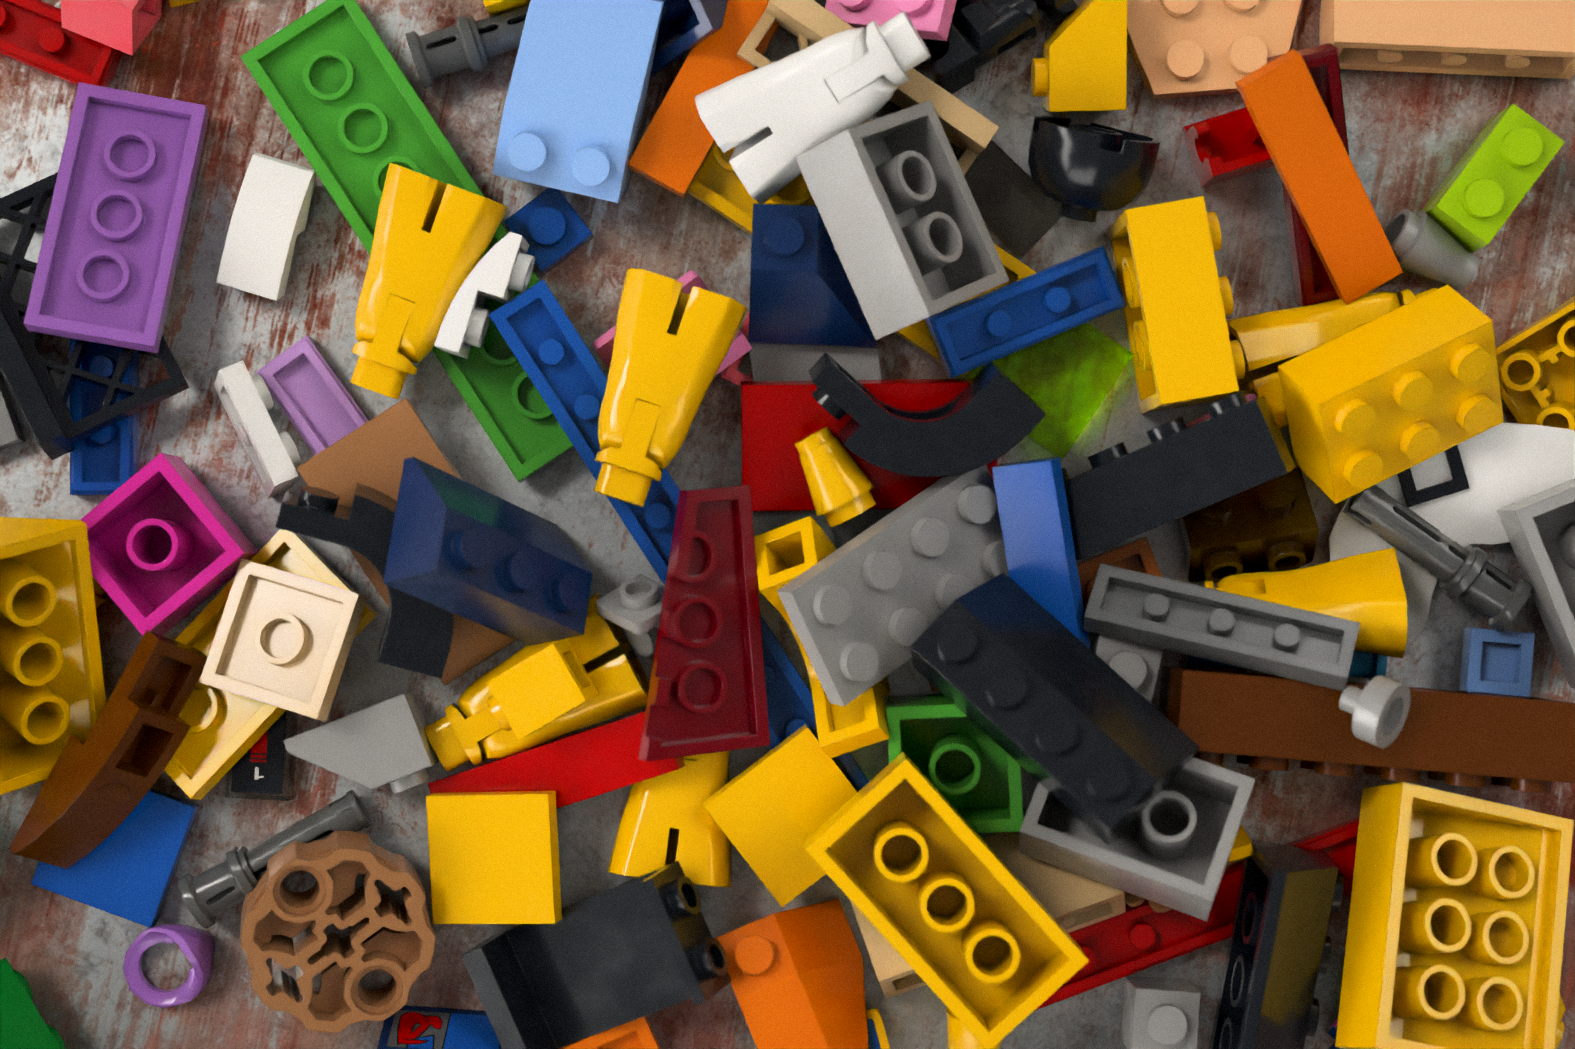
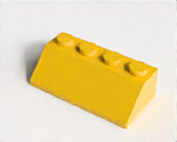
(46, 645)

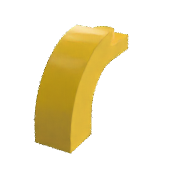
(779, 559)

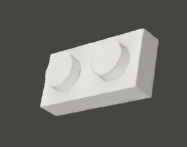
(247, 405)

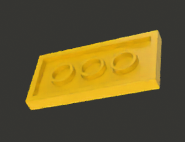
(222, 721)

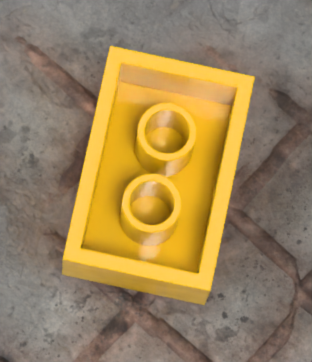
(1175, 305)
(1392, 393)

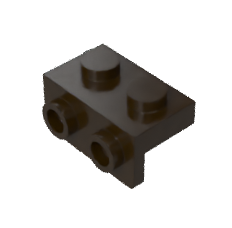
(1252, 531)

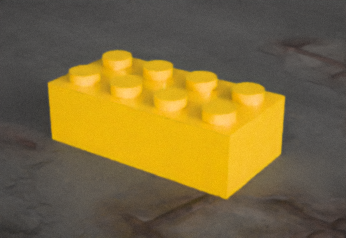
(945, 901)

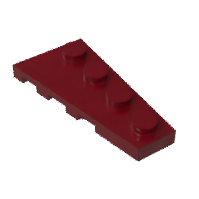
(709, 645)

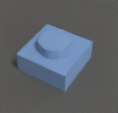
(1497, 662)

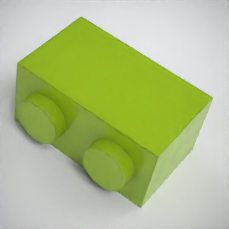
(1492, 177)

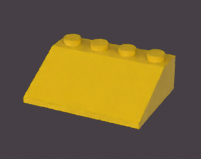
(1453, 923)

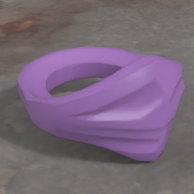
(194, 943)

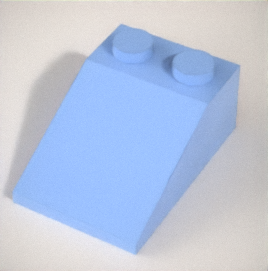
(578, 95)

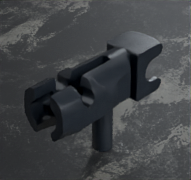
(985, 31)

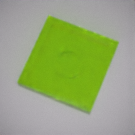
(1066, 379)

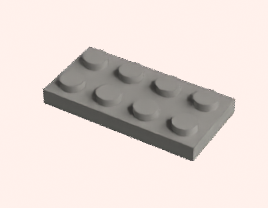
(894, 580)

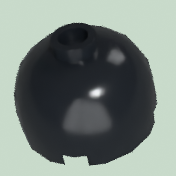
(1089, 165)

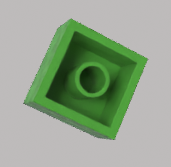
(957, 760)

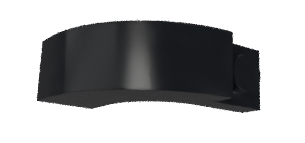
(933, 442)
(415, 631)

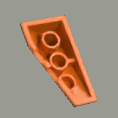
(800, 979)

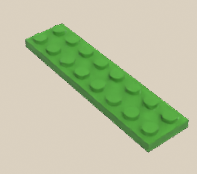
(351, 120)

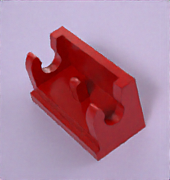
(1226, 147)

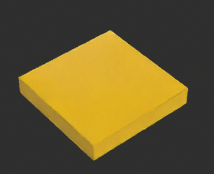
(777, 807)
(494, 857)

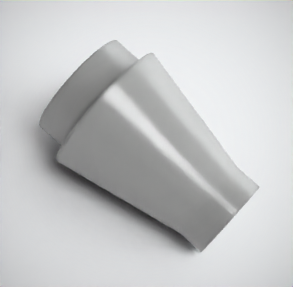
(1430, 250)

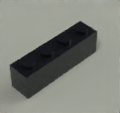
(1175, 473)

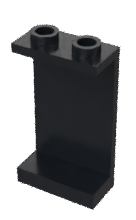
(600, 964)

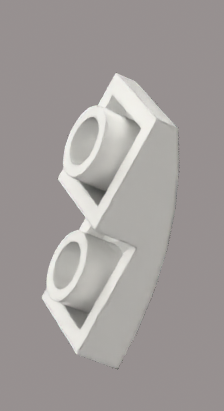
(265, 226)
(495, 277)

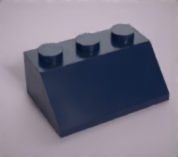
(485, 558)

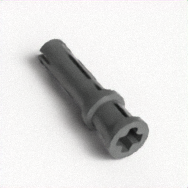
(465, 44)
(1460, 569)
(243, 868)

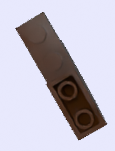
(113, 769)

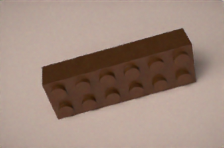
(1446, 732)

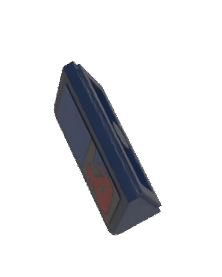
(437, 1029)

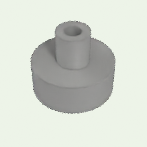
(1377, 710)

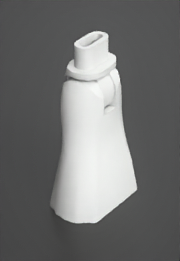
(807, 99)

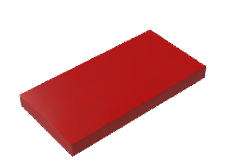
(785, 412)

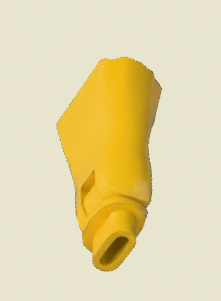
(419, 258)
(1286, 333)
(657, 377)
(1352, 588)
(604, 651)
(669, 824)

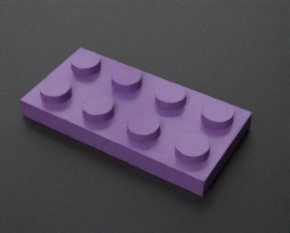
(117, 218)

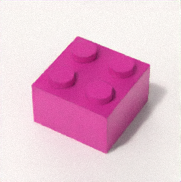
(163, 544)

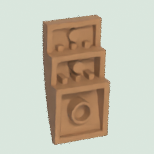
(375, 458)

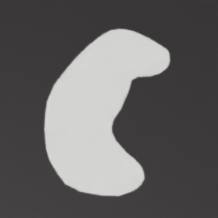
(1500, 469)

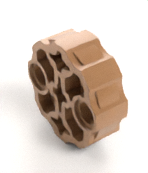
(294, 925)

